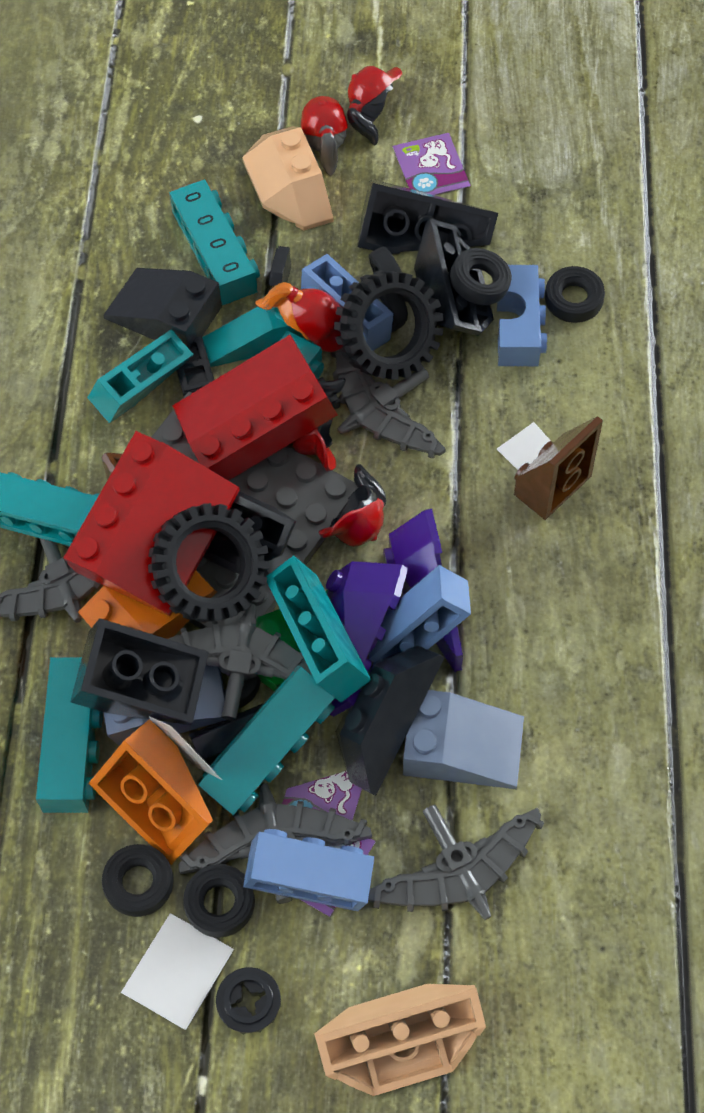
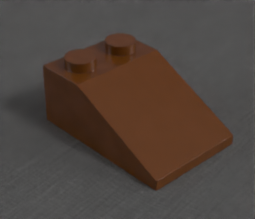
(559, 469)

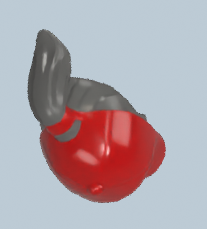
(325, 129)

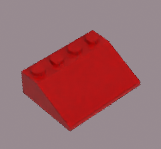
(254, 410)
(138, 498)

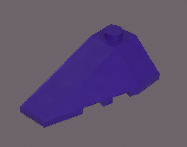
(419, 549)
(361, 598)

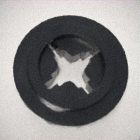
(230, 994)

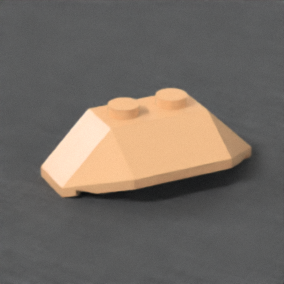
(289, 178)
(401, 1037)

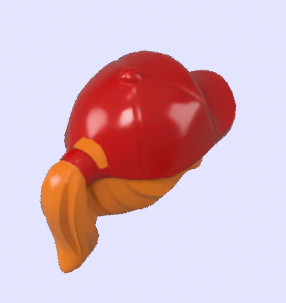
(307, 312)

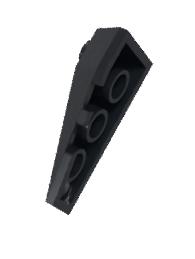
(398, 215)

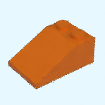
(127, 612)
(154, 791)

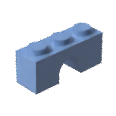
(521, 337)

